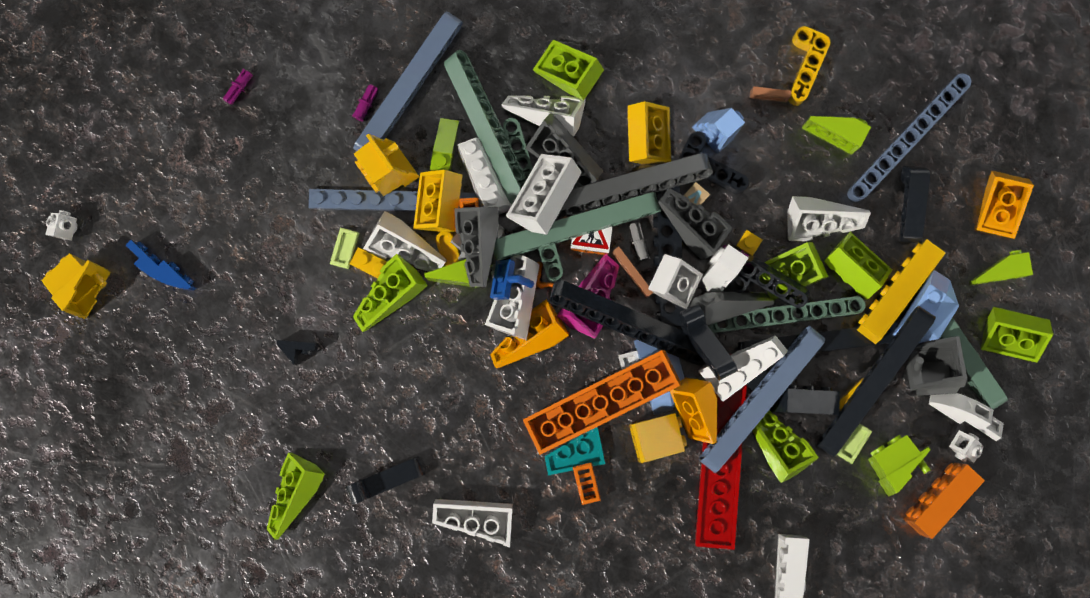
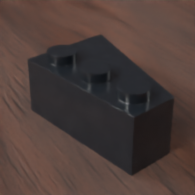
(808, 401)

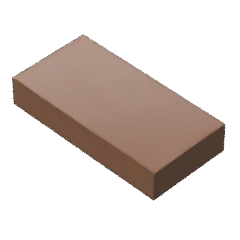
(770, 94)

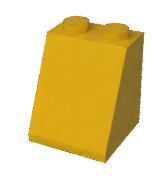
(657, 437)

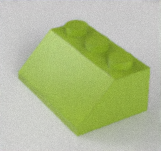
(858, 266)
(1016, 334)

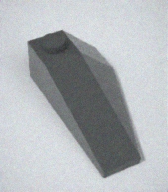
(698, 228)
(478, 235)
(725, 305)

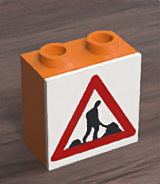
(594, 242)

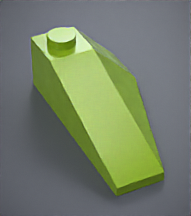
(393, 288)
(783, 448)
(297, 487)

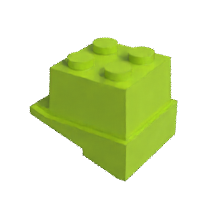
(897, 462)

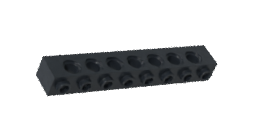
(675, 243)

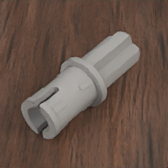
(639, 241)

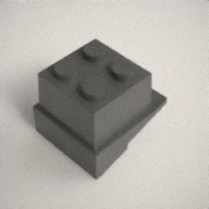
(937, 367)

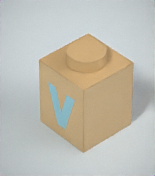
(697, 194)

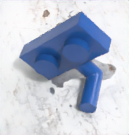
(504, 278)

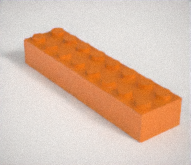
(602, 402)

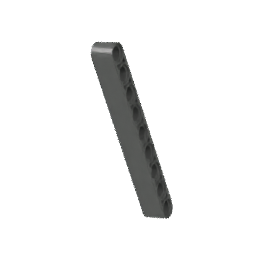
(636, 184)

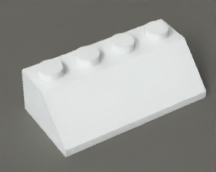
(482, 176)
(544, 193)

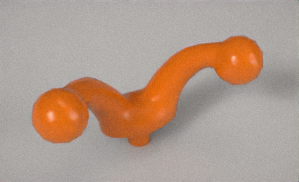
(542, 284)

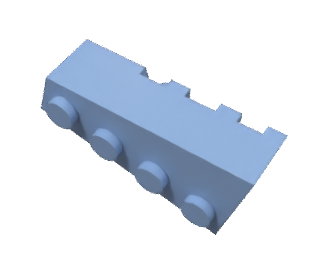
(720, 127)

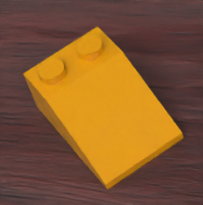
(1004, 204)
(697, 409)

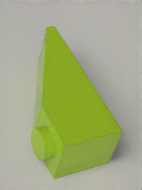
(444, 145)
(1009, 267)

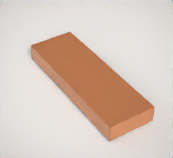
(632, 272)

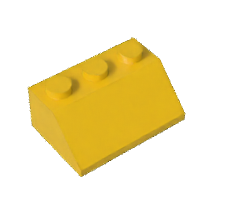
(649, 133)
(437, 200)

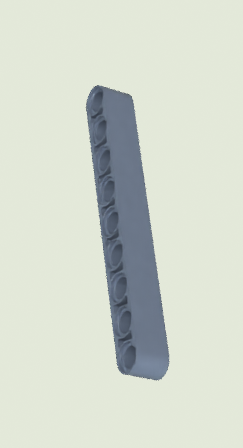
(411, 79)
(916, 133)
(762, 399)

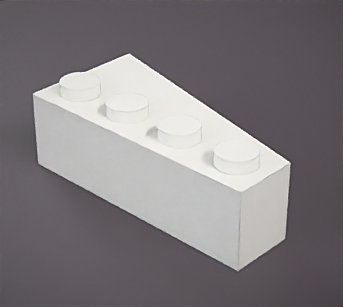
(514, 314)
(749, 363)

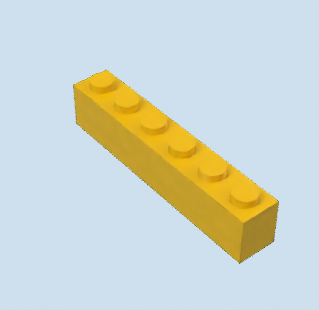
(901, 291)

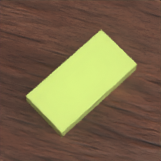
(344, 248)
(854, 444)

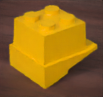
(384, 165)
(76, 284)

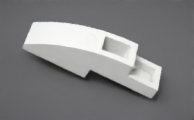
(963, 408)

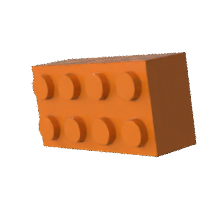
(943, 499)

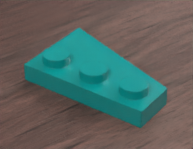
(578, 451)

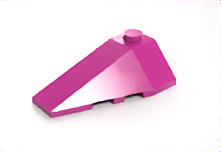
(599, 281)

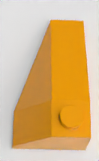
(543, 333)

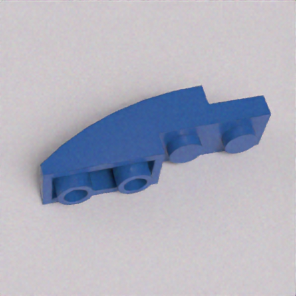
(163, 272)

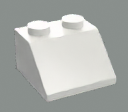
(675, 281)

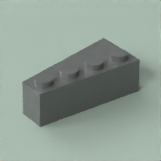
(556, 140)

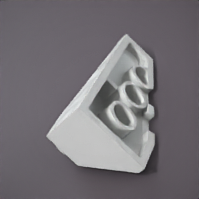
(566, 110)
(817, 217)
(395, 237)

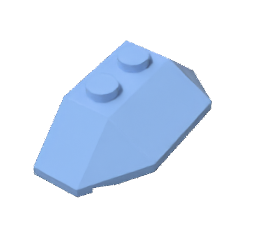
(938, 299)
(664, 402)

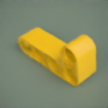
(806, 68)

